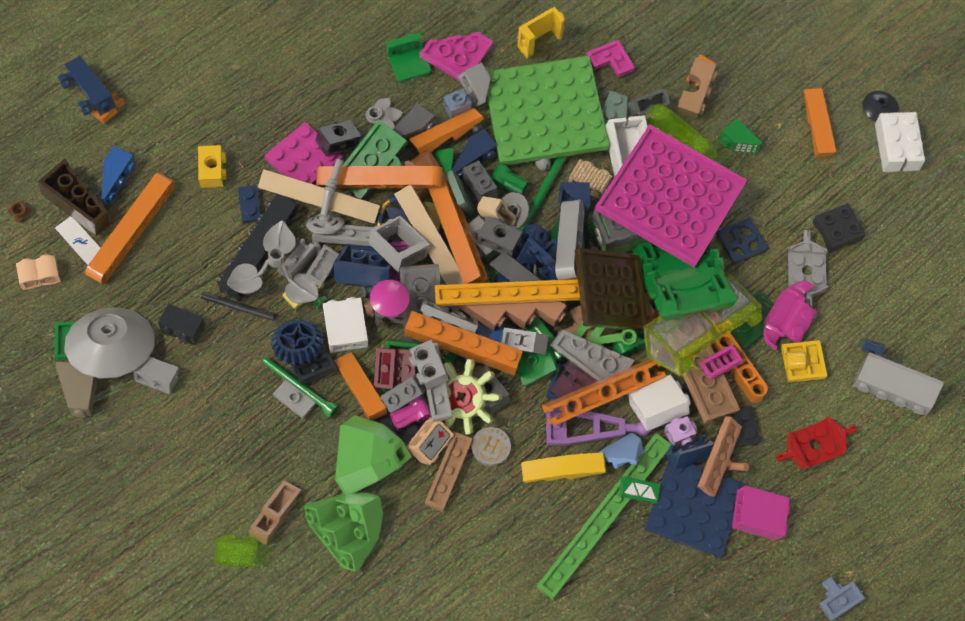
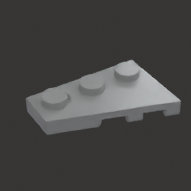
(456, 317)

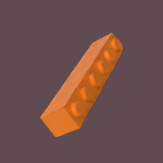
(463, 343)

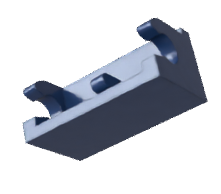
(690, 453)

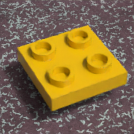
(804, 361)

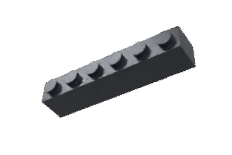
(252, 250)

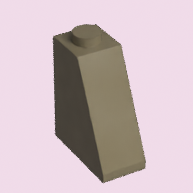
(77, 389)

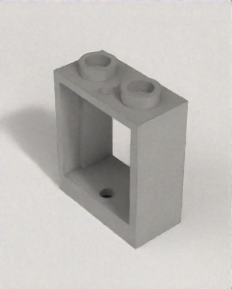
(418, 245)

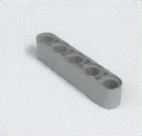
(569, 238)

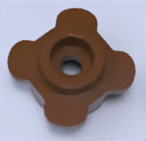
(19, 206)

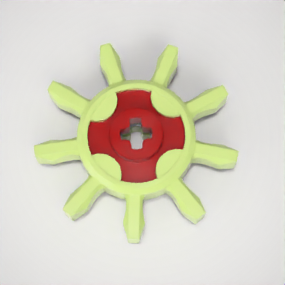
(475, 395)

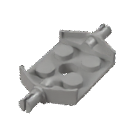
(809, 256)

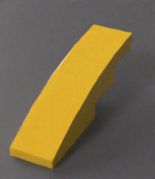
(563, 467)

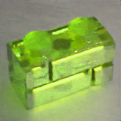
(236, 551)

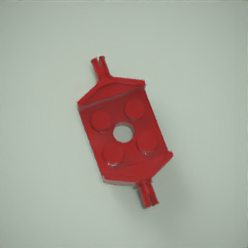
(828, 435)

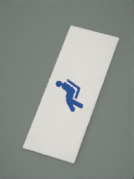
(78, 239)

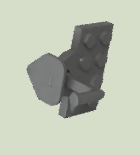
(420, 283)

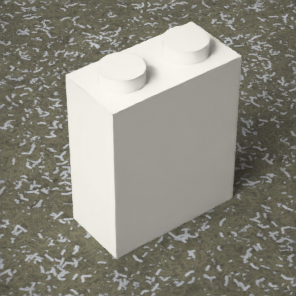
(345, 325)
(659, 402)

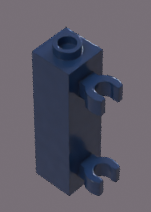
(90, 86)

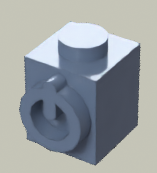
(457, 103)

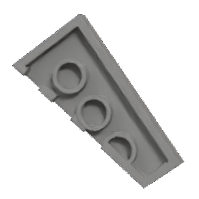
(590, 357)

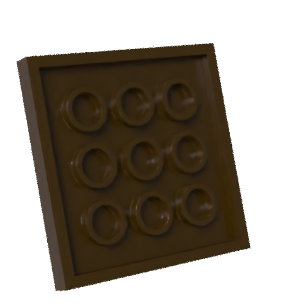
(611, 289)

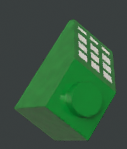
(739, 138)

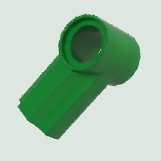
(506, 179)

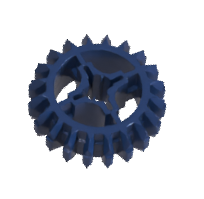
(297, 341)

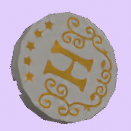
(491, 446)

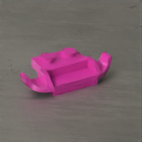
(789, 315)

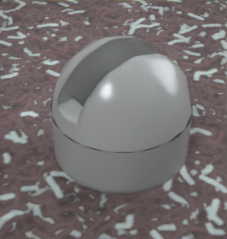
(543, 164)

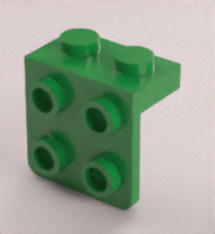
(405, 59)

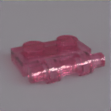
(566, 385)

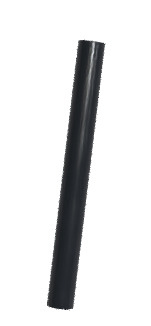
(238, 306)

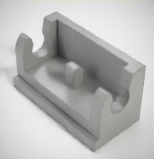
(298, 259)
(157, 375)

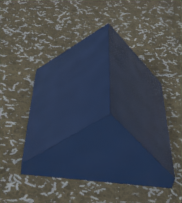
(575, 191)

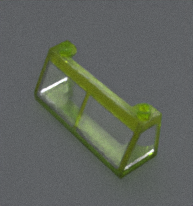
(679, 340)

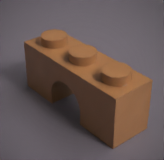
(692, 103)

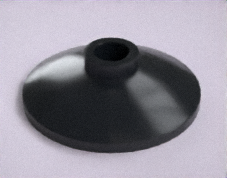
(873, 108)

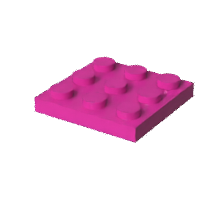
(300, 155)

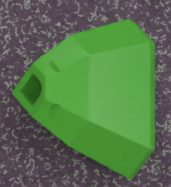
(367, 454)
(347, 526)

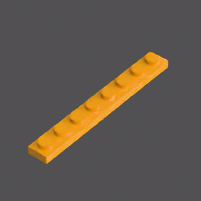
(507, 292)

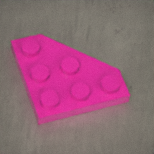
(456, 52)

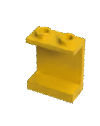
(535, 28)

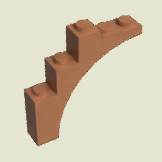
(519, 313)

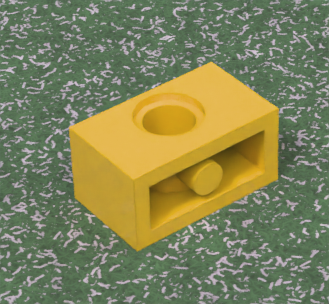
(211, 156)

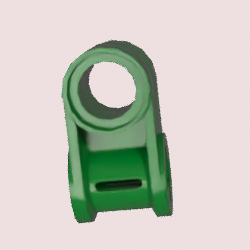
(625, 349)

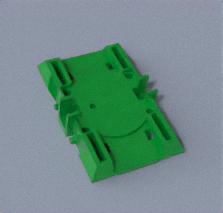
(695, 287)

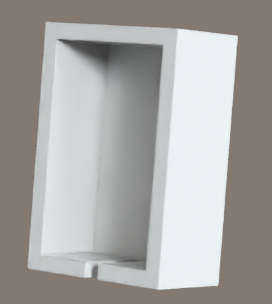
(623, 139)
(899, 141)

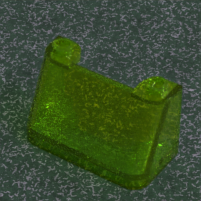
(670, 123)

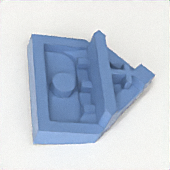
(624, 451)

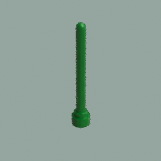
(328, 408)

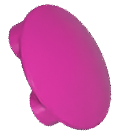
(389, 298)

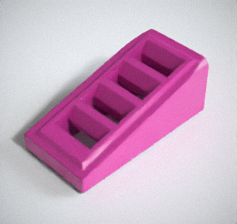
(736, 361)

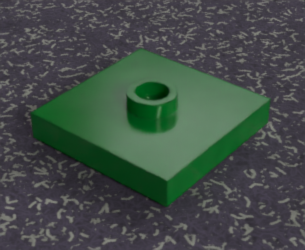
(536, 366)

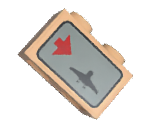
(429, 441)

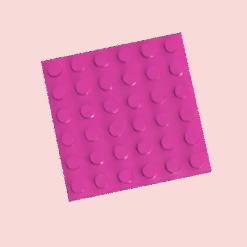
(671, 195)

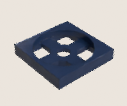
(755, 236)

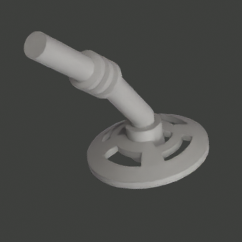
(324, 218)

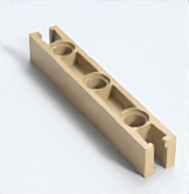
(315, 195)
(426, 228)

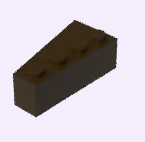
(73, 197)

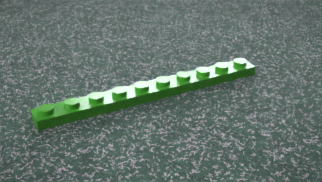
(600, 520)

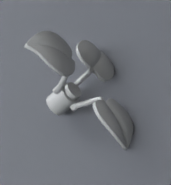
(277, 242)

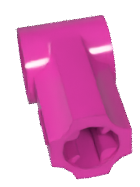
(416, 410)

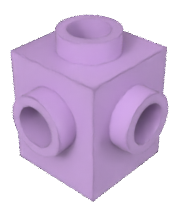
(681, 431)

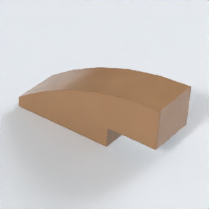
(274, 512)

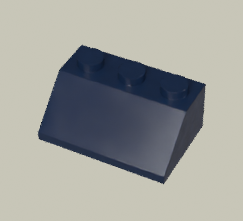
(362, 266)

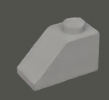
(476, 83)

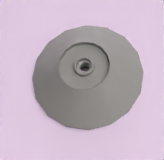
(111, 354)

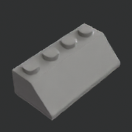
(897, 384)

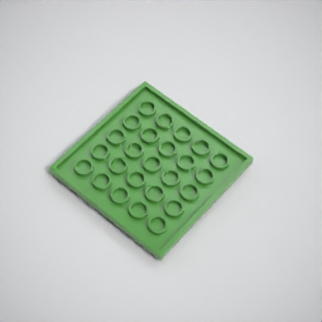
(546, 111)

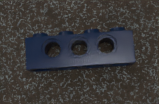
(523, 254)

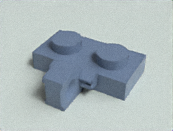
(839, 598)

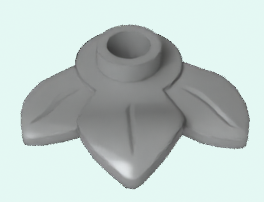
(384, 112)

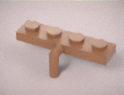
(720, 457)

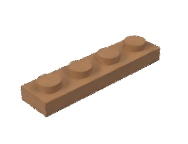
(448, 471)

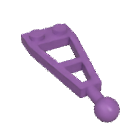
(557, 434)

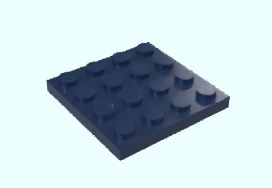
(689, 514)

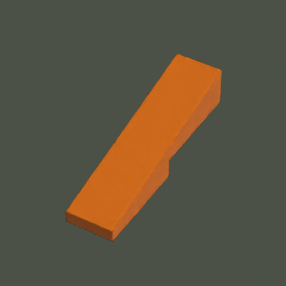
(819, 121)
(452, 128)
(361, 387)

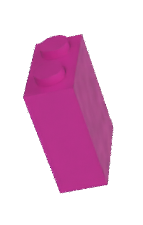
(761, 513)

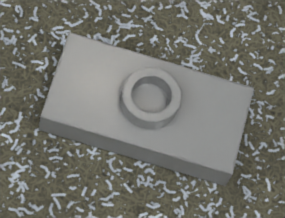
(321, 266)
(294, 399)

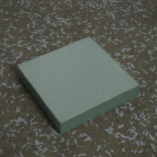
(460, 193)

